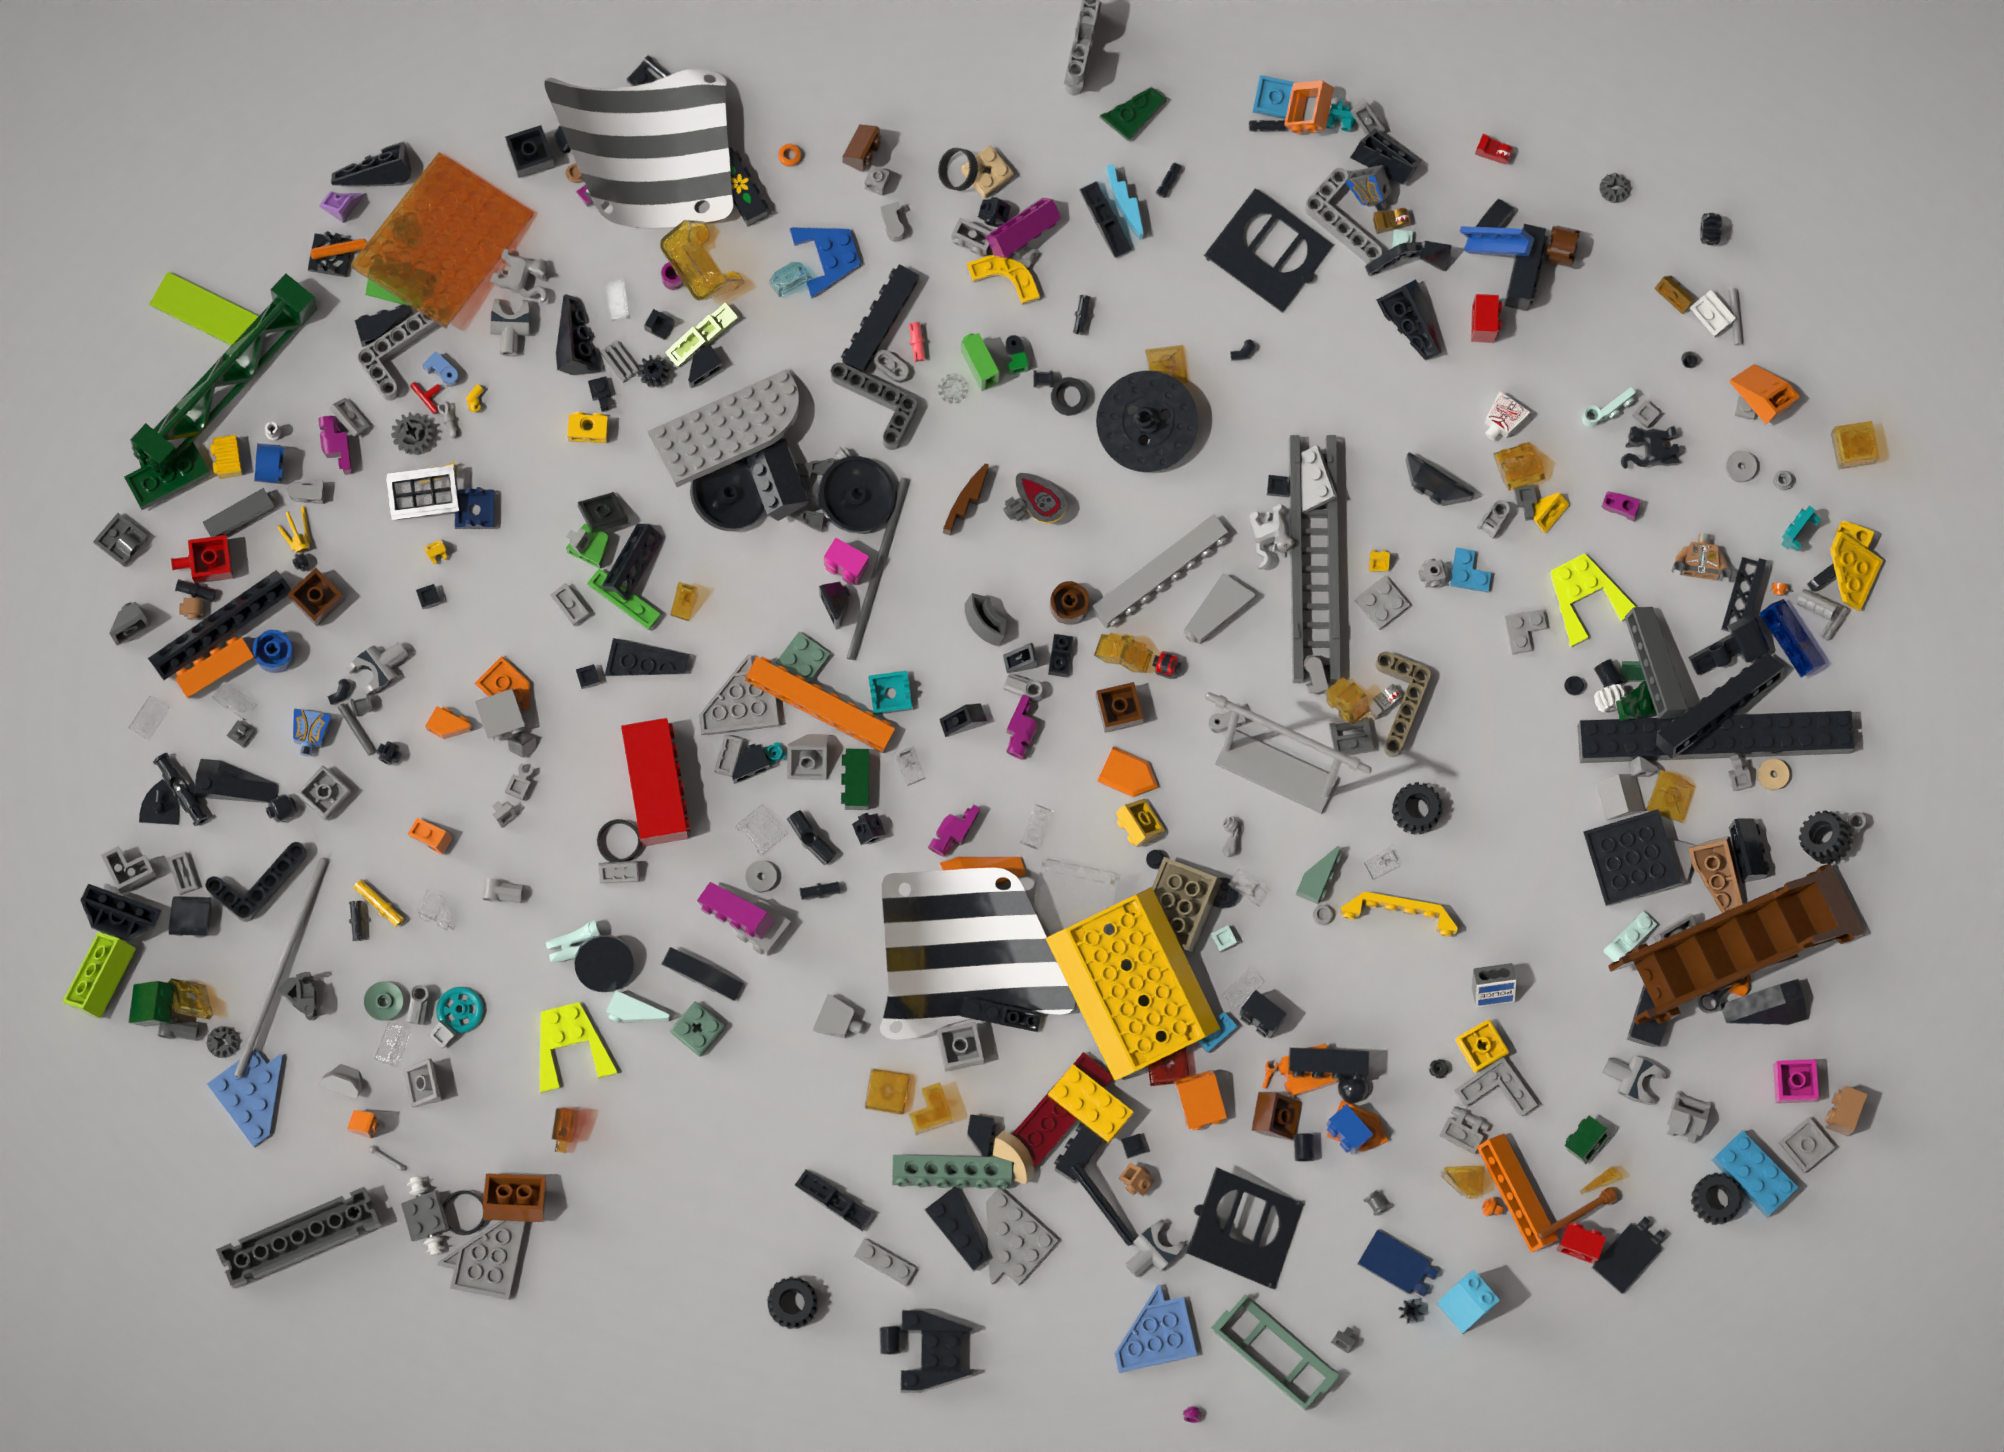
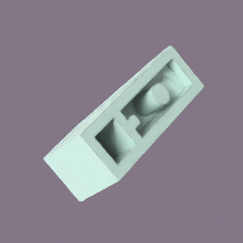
(630, 1010)

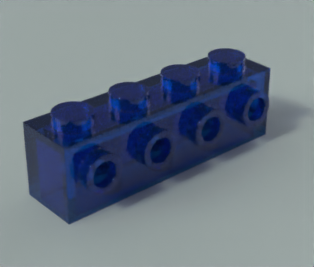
(1792, 638)

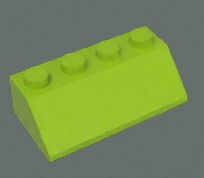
(99, 975)

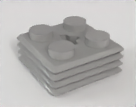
(325, 805)

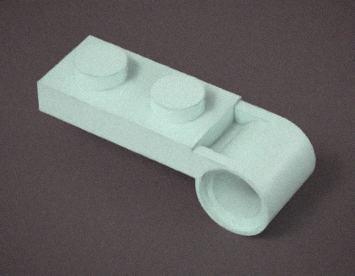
(1610, 410)
(1630, 937)

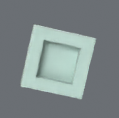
(1401, 236)
(1223, 938)

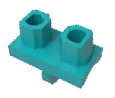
(1340, 113)

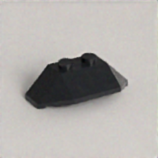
(1434, 483)
(117, 914)

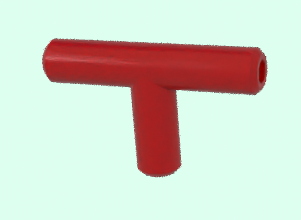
(426, 397)

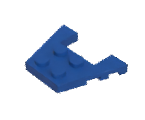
(835, 253)

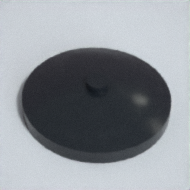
(856, 494)
(727, 497)

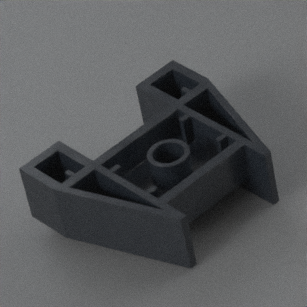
(939, 1351)

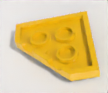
(1854, 569)

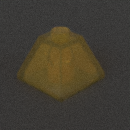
(1168, 361)
(1671, 796)
(1465, 1180)

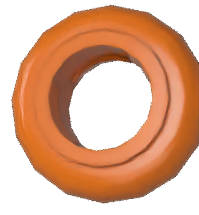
(789, 162)

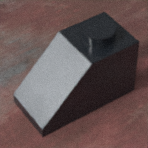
(704, 364)
(963, 719)
(750, 763)

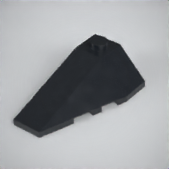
(386, 168)
(1411, 315)
(574, 344)
(226, 782)
(1775, 1005)

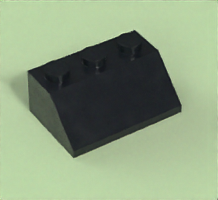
(1748, 849)

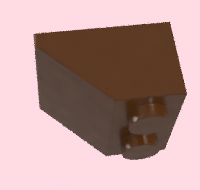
(1276, 1115)

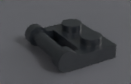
(641, 77)

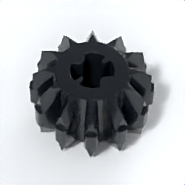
(1710, 228)
(648, 366)

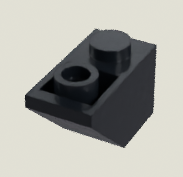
(980, 1132)

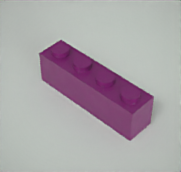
(1023, 227)
(735, 910)

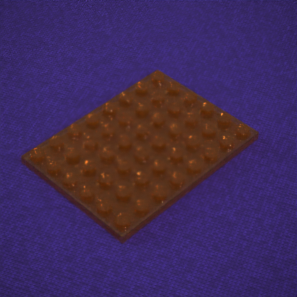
(442, 240)

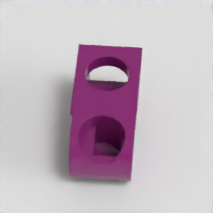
(1621, 505)

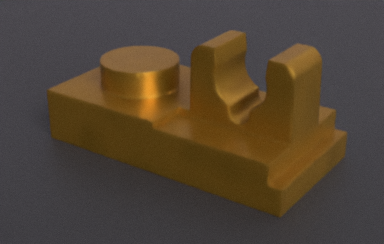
(1674, 294)

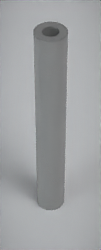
(1735, 311)

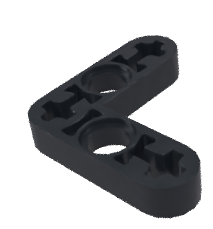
(1399, 252)

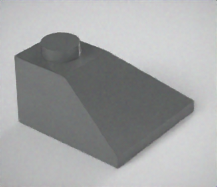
(128, 623)

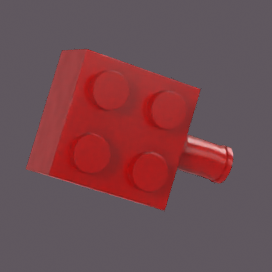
(207, 559)

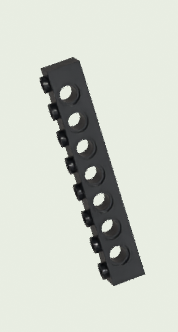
(220, 625)

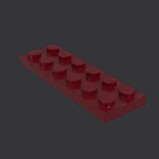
(1051, 1121)

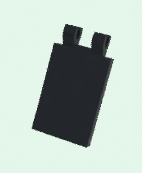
(1628, 1255)

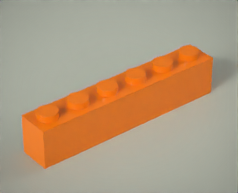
(1516, 1191)

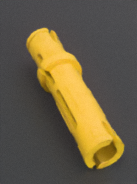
(385, 909)

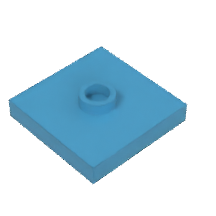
(1272, 97)

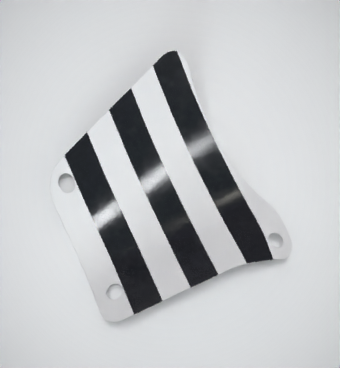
(961, 941)

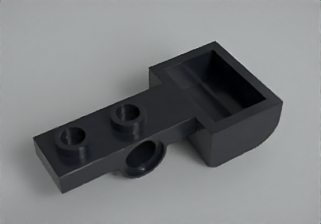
(1744, 639)

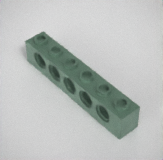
(944, 1164)

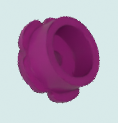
(1192, 1415)

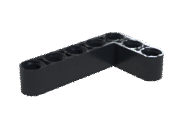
(260, 886)

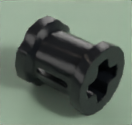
(1043, 378)

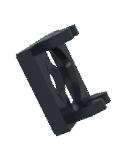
(329, 269)

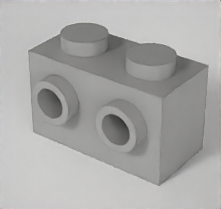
(972, 236)

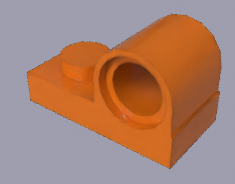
(430, 835)

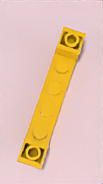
(1444, 924)

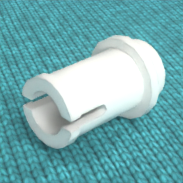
(270, 427)

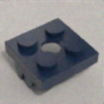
(479, 497)

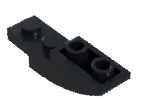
(1000, 1014)

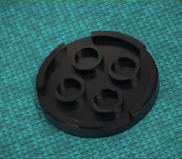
(604, 963)

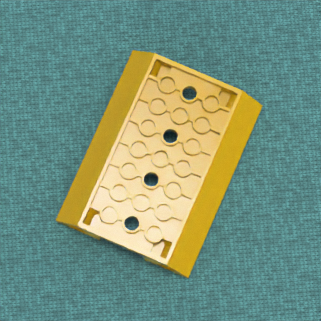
(1111, 995)

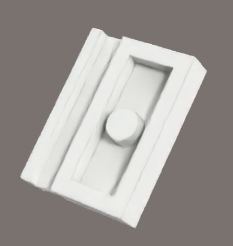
(1712, 313)

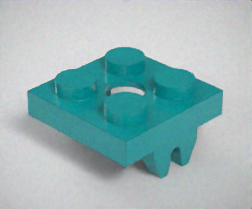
(1793, 530)
(896, 680)

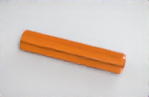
(337, 249)

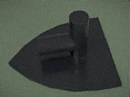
(159, 806)

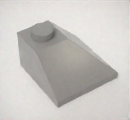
(808, 758)

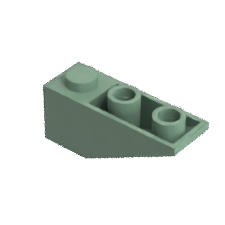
(1315, 878)

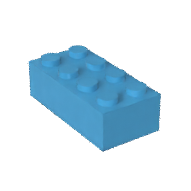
(1755, 1172)

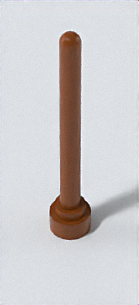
(1606, 1197)

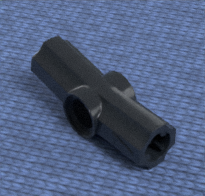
(802, 829)

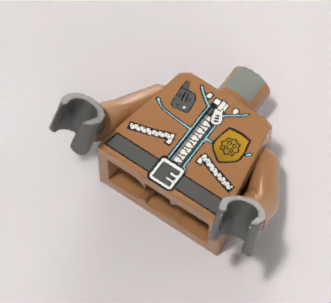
(1702, 560)

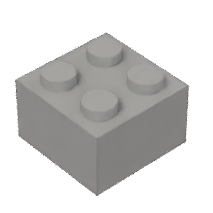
(960, 1046)

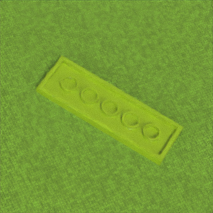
(201, 309)

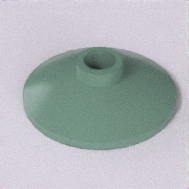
(376, 994)

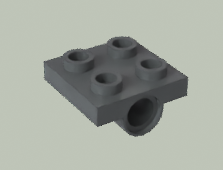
(120, 539)

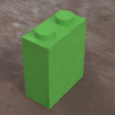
(979, 361)

